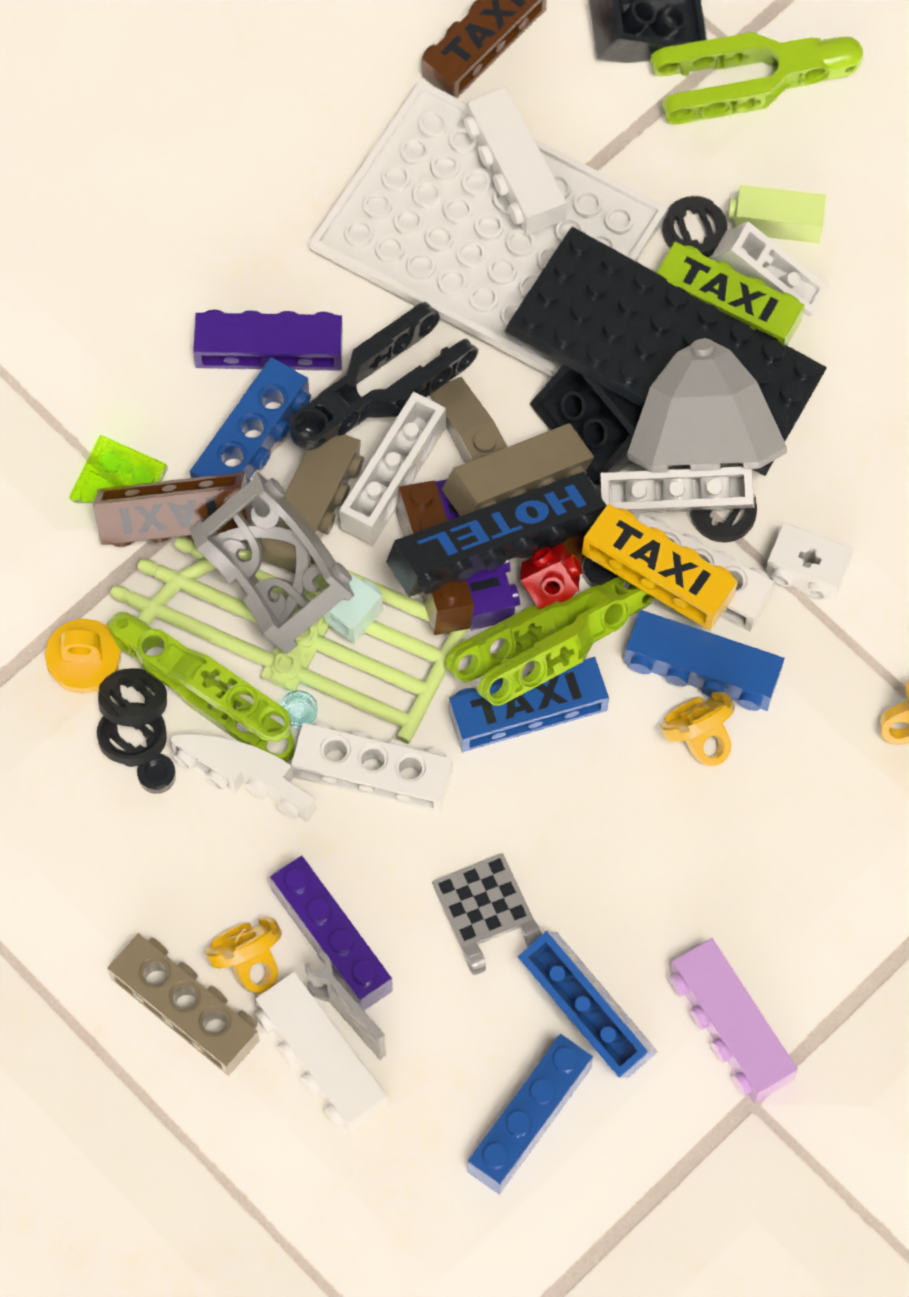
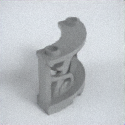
(223, 552)

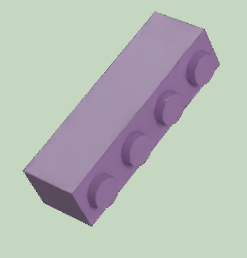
(732, 1020)

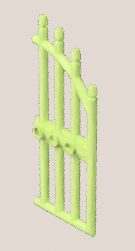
(292, 668)

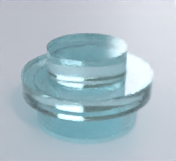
(301, 707)

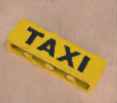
(659, 566)

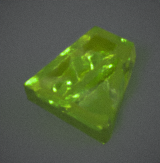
(114, 466)

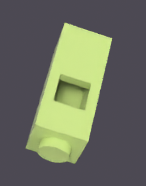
(780, 212)

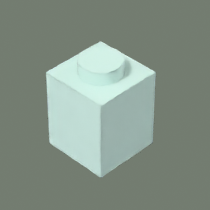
(357, 614)

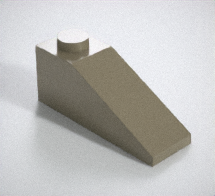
(468, 421)

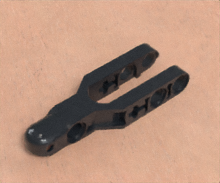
(342, 407)

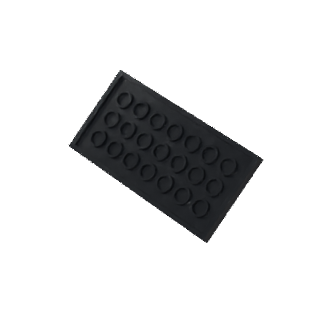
(629, 322)

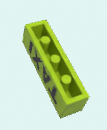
(733, 292)

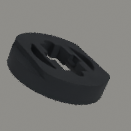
(698, 205)
(725, 531)
(125, 713)
(132, 756)

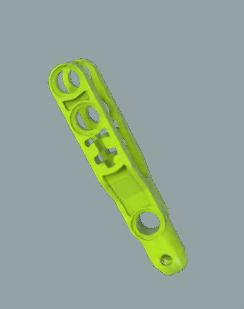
(798, 63)
(555, 639)
(192, 679)

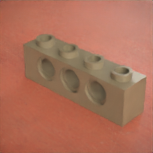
(222, 1049)

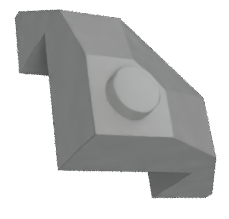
(705, 415)

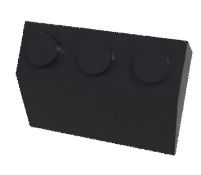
(596, 414)

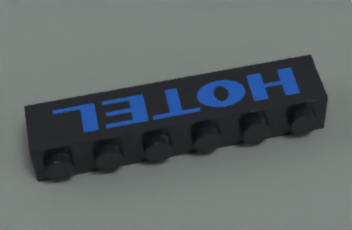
(495, 534)

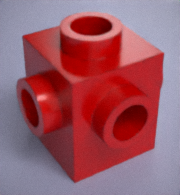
(551, 575)

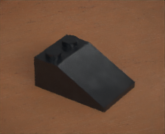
(637, 28)

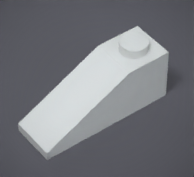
(759, 257)

